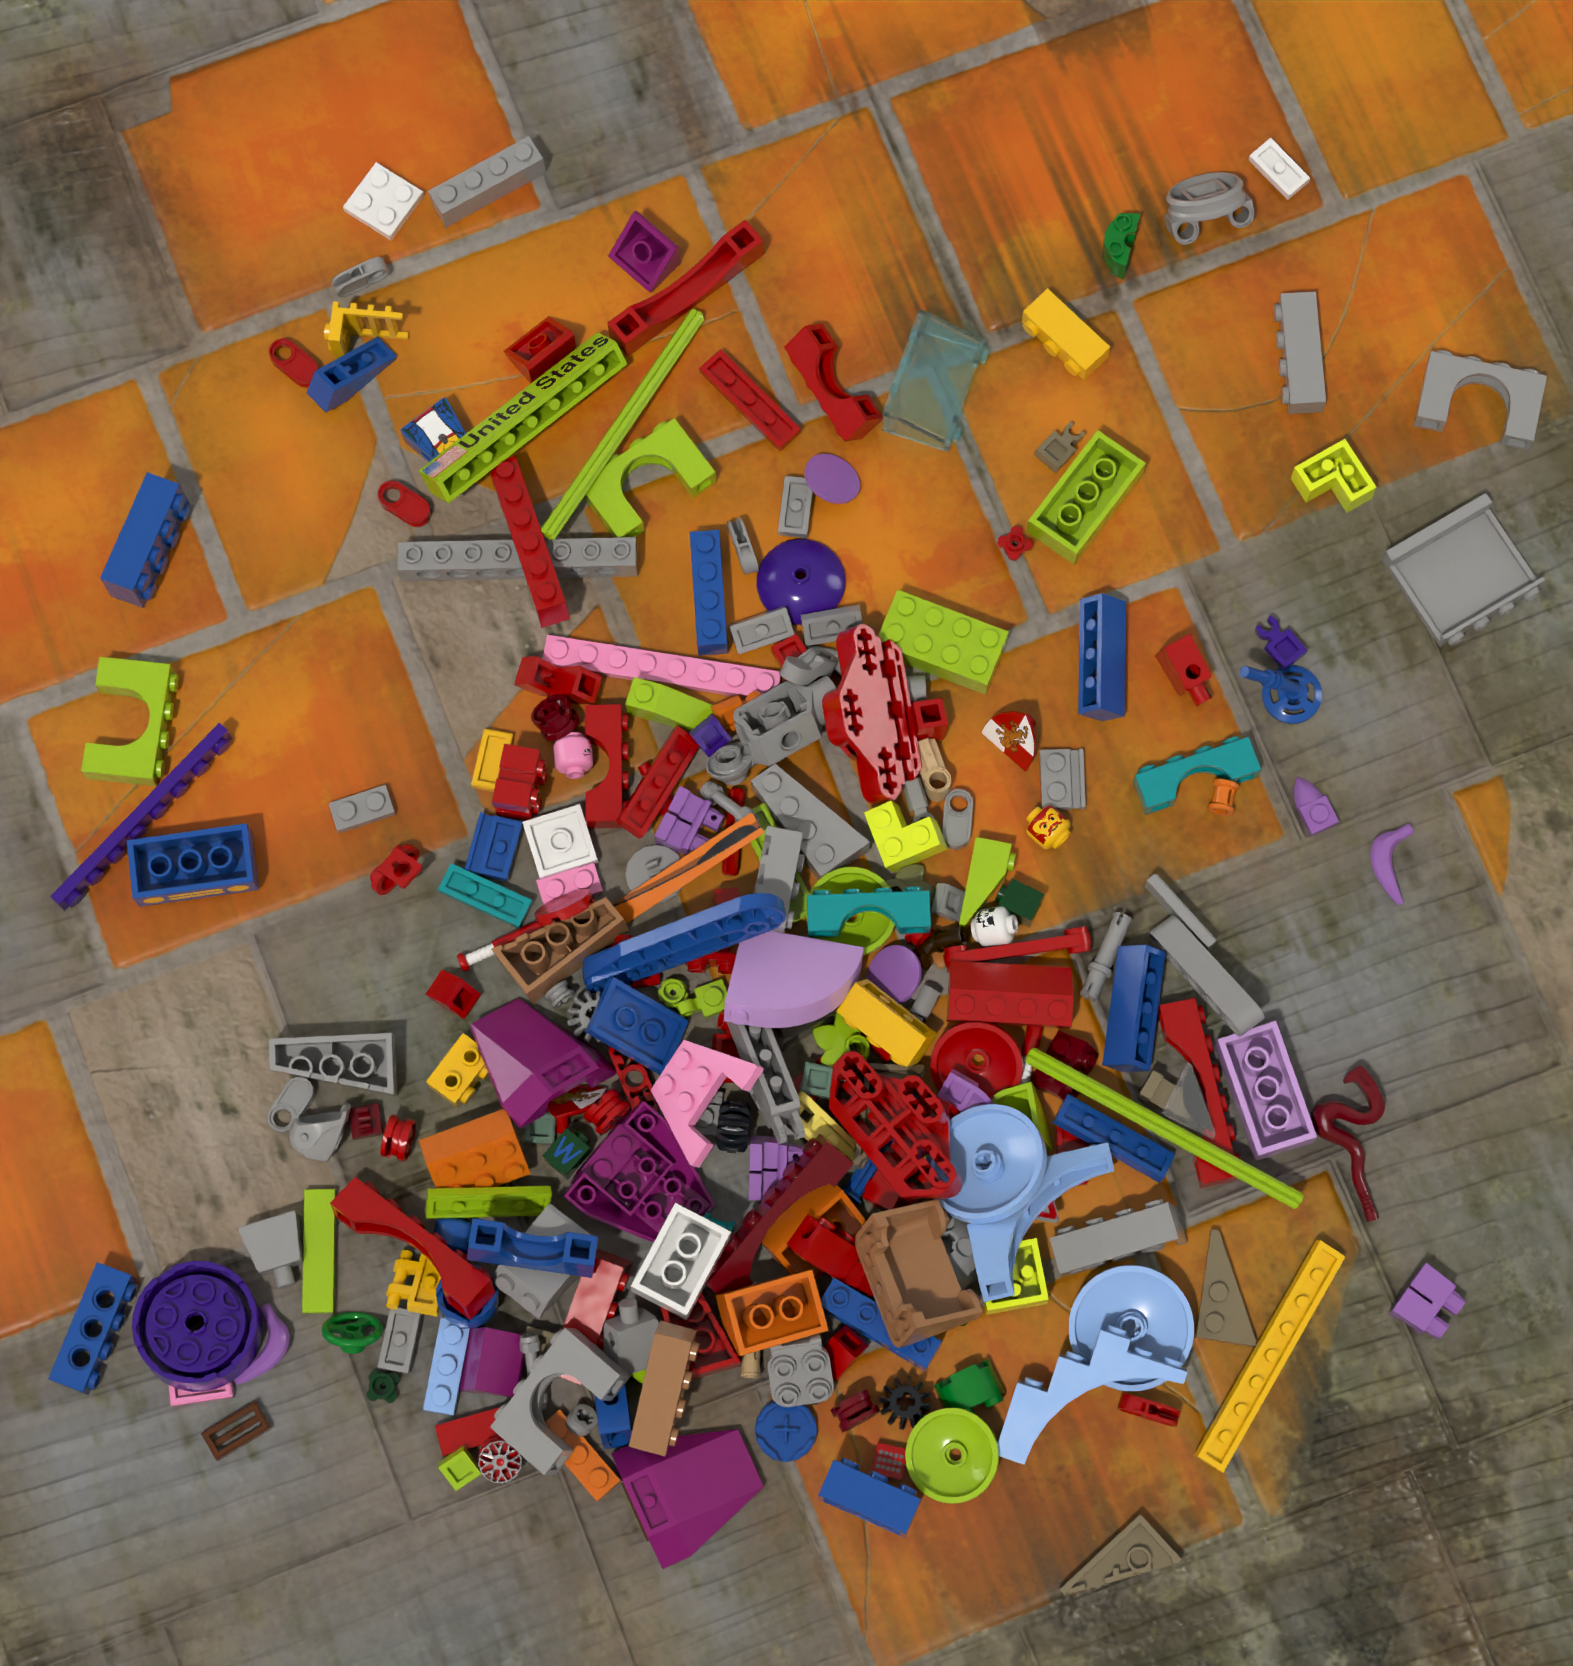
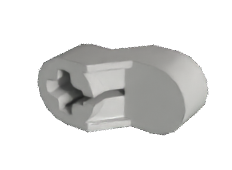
(808, 666)

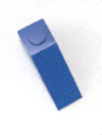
(349, 374)

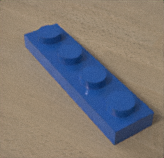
(1123, 1142)

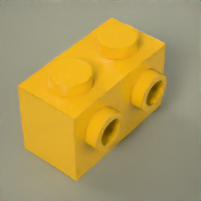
(459, 1072)

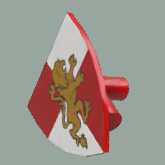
(1013, 735)
(573, 1103)

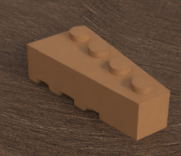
(558, 949)
(663, 1388)

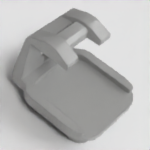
(800, 1372)

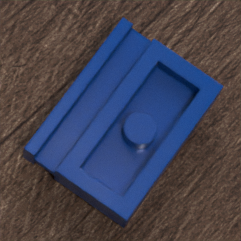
(494, 846)

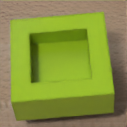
(459, 1468)

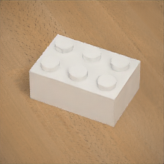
(680, 1261)

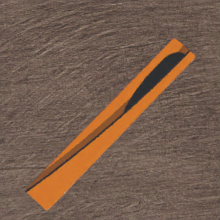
(688, 868)

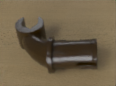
(939, 941)

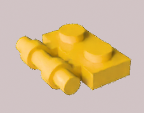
(422, 1293)

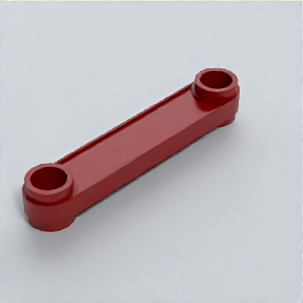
(1074, 940)

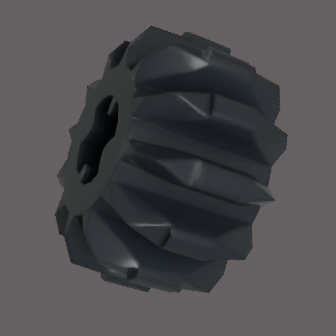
(733, 1126)
(898, 1394)

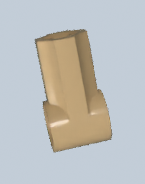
(933, 769)

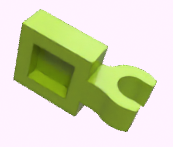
(709, 1000)

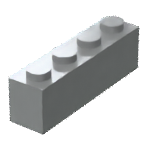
(487, 181)
(1301, 352)

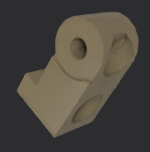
(1156, 1091)

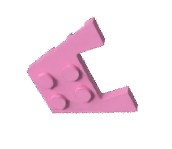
(690, 1085)

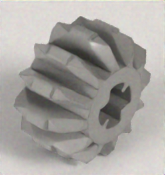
(581, 1019)

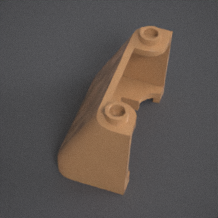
(913, 1273)

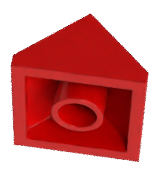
(541, 348)

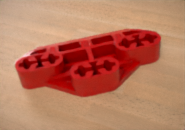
(860, 714)
(899, 1118)

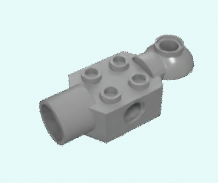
(771, 729)

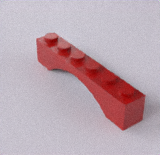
(651, 316)
(529, 543)
(1183, 1031)
(368, 1213)

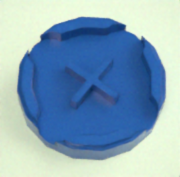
(785, 1432)

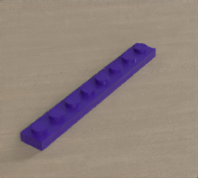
(135, 825)

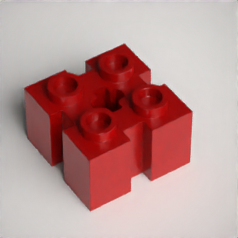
(519, 783)

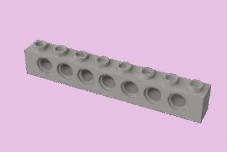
(500, 560)

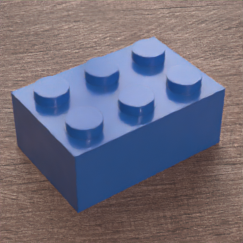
(870, 1497)

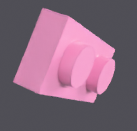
(569, 881)

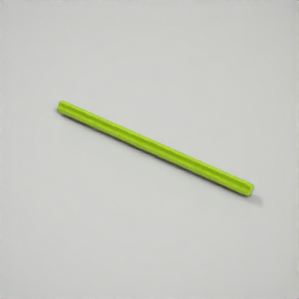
(622, 424)
(1164, 1128)

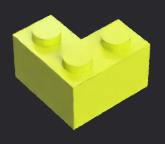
(1336, 470)
(903, 844)
(1028, 1281)

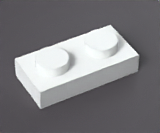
(1279, 169)

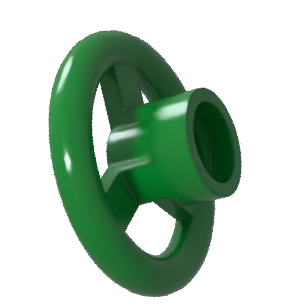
(352, 1334)

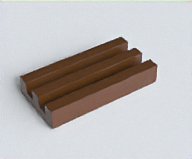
(260, 1417)

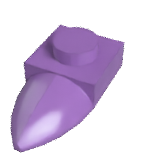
(1313, 807)
(962, 1092)

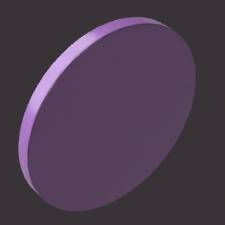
(832, 478)
(896, 972)

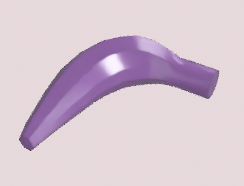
(1381, 860)
(272, 1351)

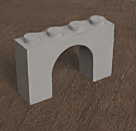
(1519, 389)
(522, 1419)

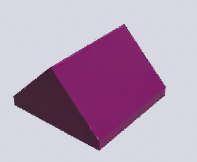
(645, 252)
(492, 1362)

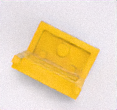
(348, 322)

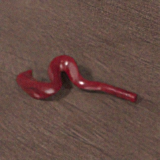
(1327, 1111)

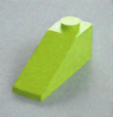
(665, 705)
(987, 872)

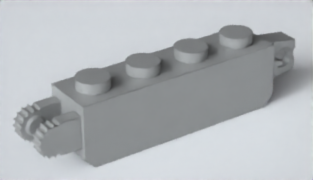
(774, 1086)

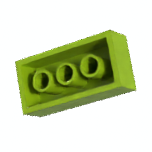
(1086, 497)
(944, 641)

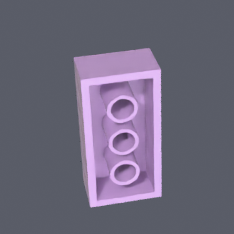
(1265, 1091)

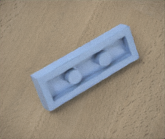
(446, 1369)

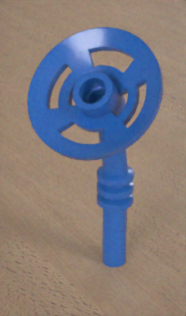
(1288, 692)

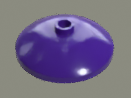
(817, 592)

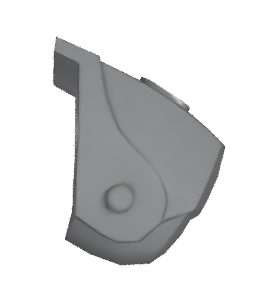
(319, 1134)

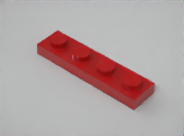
(750, 400)
(657, 783)

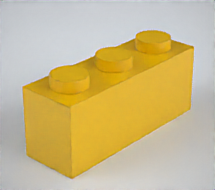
(1065, 335)
(886, 1023)

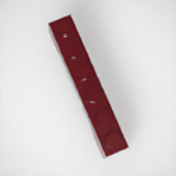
(817, 1166)

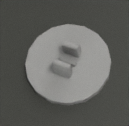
(647, 864)

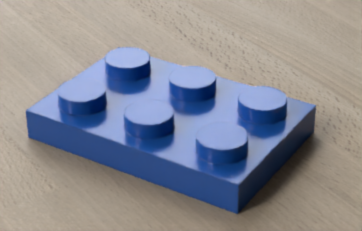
(636, 1025)

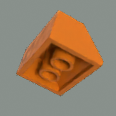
(824, 1201)
(772, 1312)

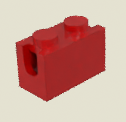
(824, 1247)

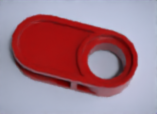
(298, 366)
(408, 508)
(1148, 1410)

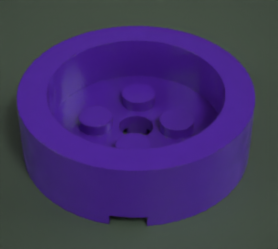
(214, 1352)

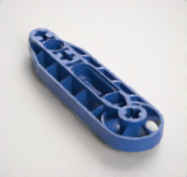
(684, 940)

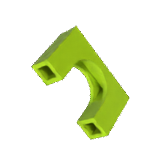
(665, 447)
(142, 759)

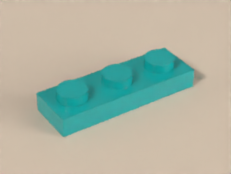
(485, 896)

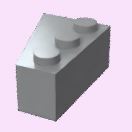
(778, 867)

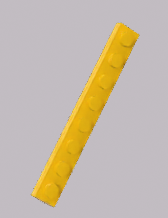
(1269, 1356)

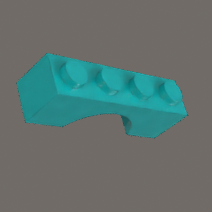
(1231, 761)
(906, 909)

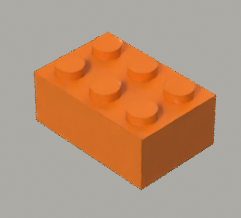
(476, 1153)

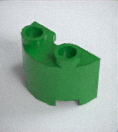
(1117, 238)
(971, 1388)

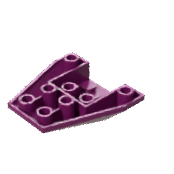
(534, 1059)
(638, 1177)
(689, 1490)

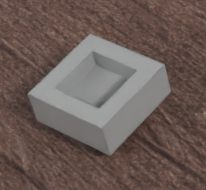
(948, 902)

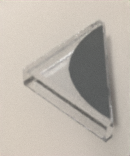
(1188, 1105)

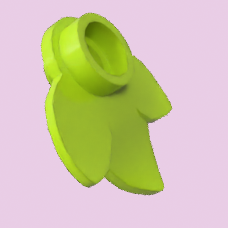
(837, 1040)

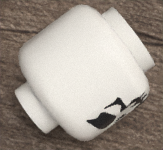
(994, 926)

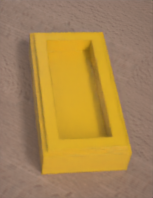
(489, 758)

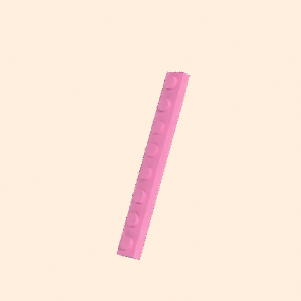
(660, 667)

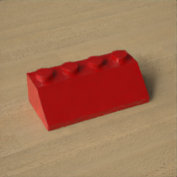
(1010, 994)

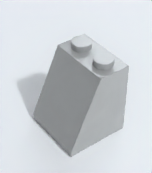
(535, 1288)

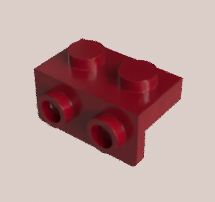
(1072, 1052)

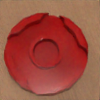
(564, 906)

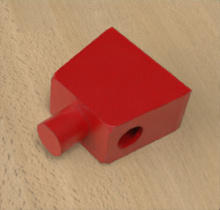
(1184, 657)

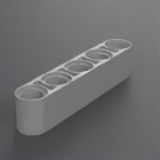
(1206, 975)

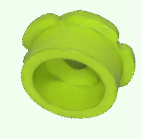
(669, 985)

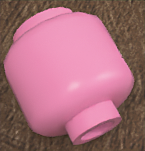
(573, 755)

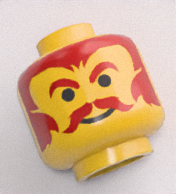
(1048, 827)

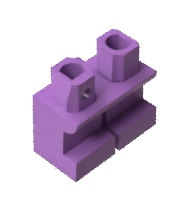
(685, 821)
(768, 1162)
(1424, 1299)

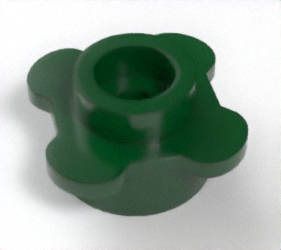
(376, 1379)

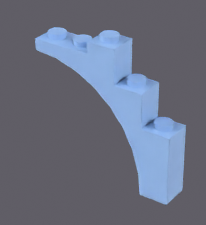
(997, 1243)
(1110, 1362)

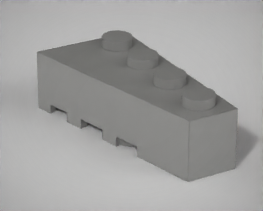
(826, 837)
(346, 1060)
(1117, 1237)

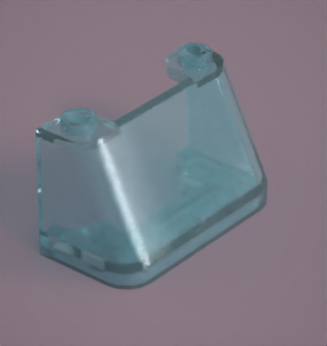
(933, 382)

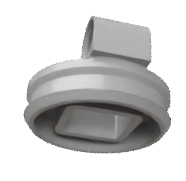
(1204, 199)

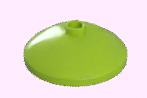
(869, 928)
(931, 1459)

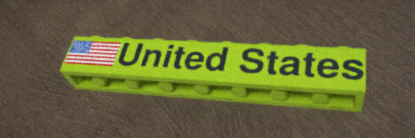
(522, 417)

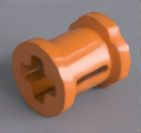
(1223, 797)

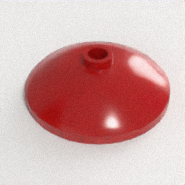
(958, 1045)

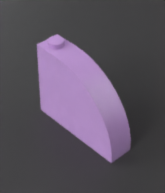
(789, 979)

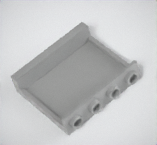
(1461, 572)

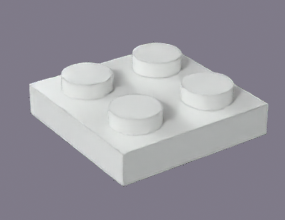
(383, 201)
(560, 841)

